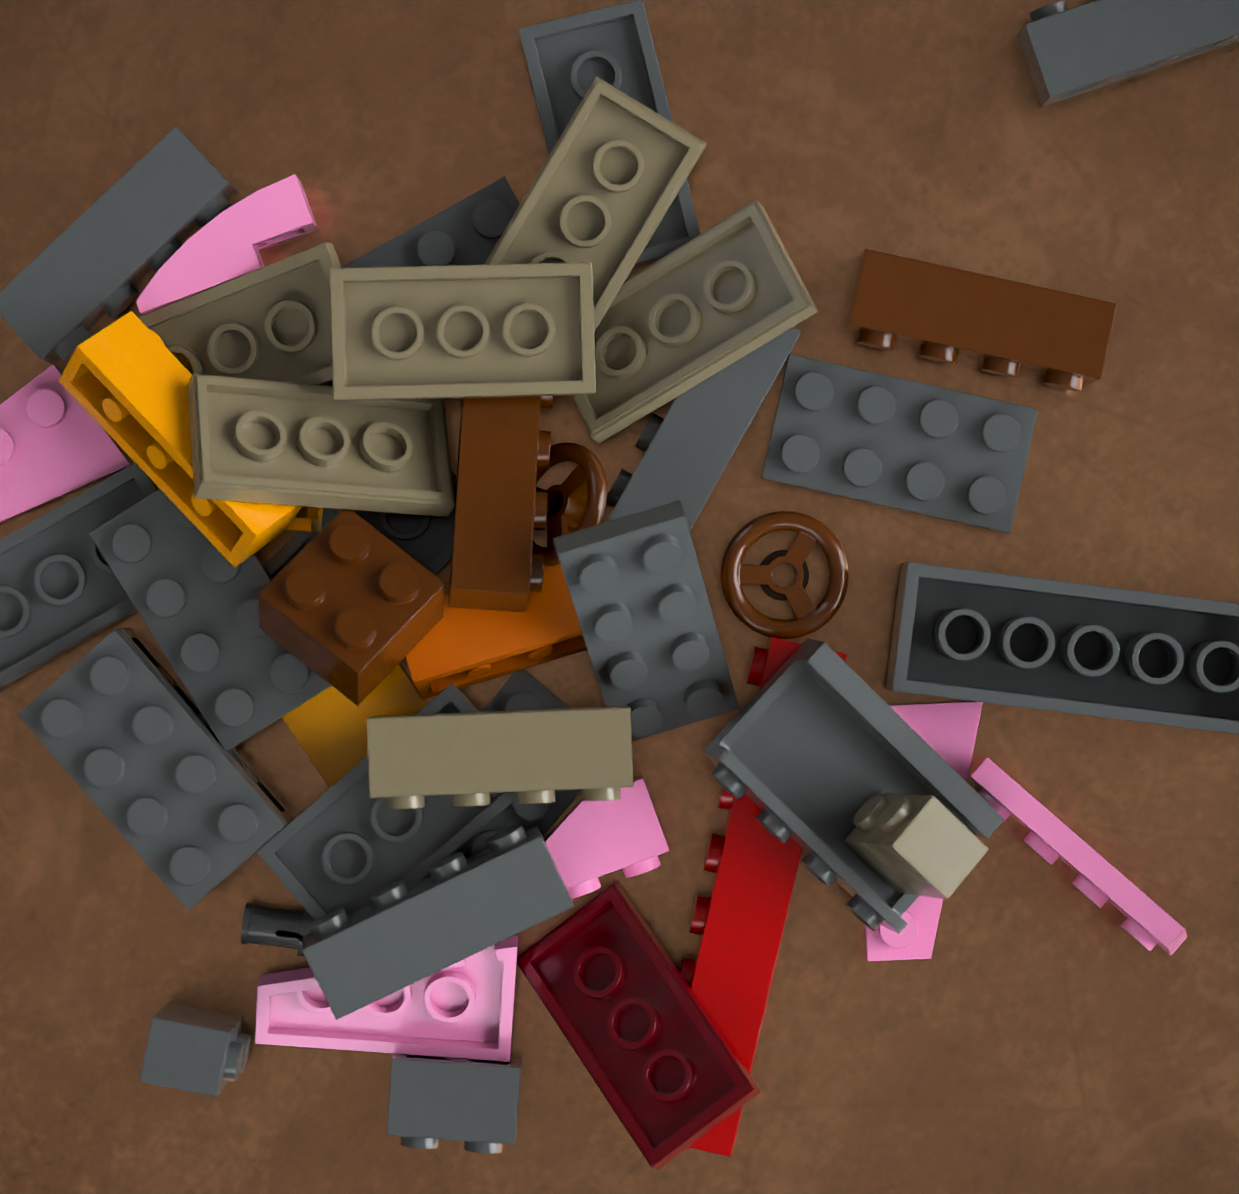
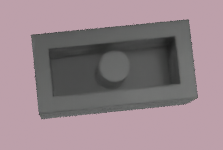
(194, 1049)
(454, 1101)

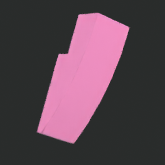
(231, 243)

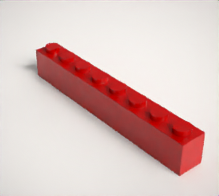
(742, 916)

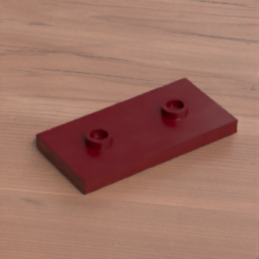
(637, 1026)

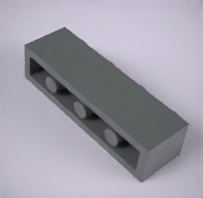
(1118, 39)
(113, 247)
(699, 435)
(436, 920)

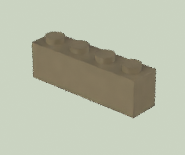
(500, 753)

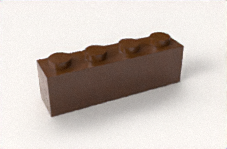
(980, 318)
(498, 503)

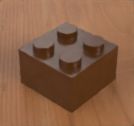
(351, 605)

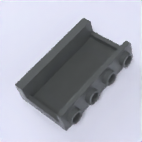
(818, 751)

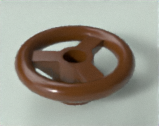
(577, 501)
(808, 617)

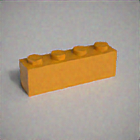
(142, 402)

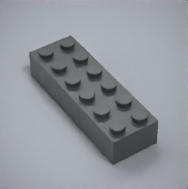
(1066, 647)

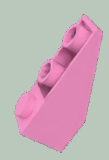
(606, 838)

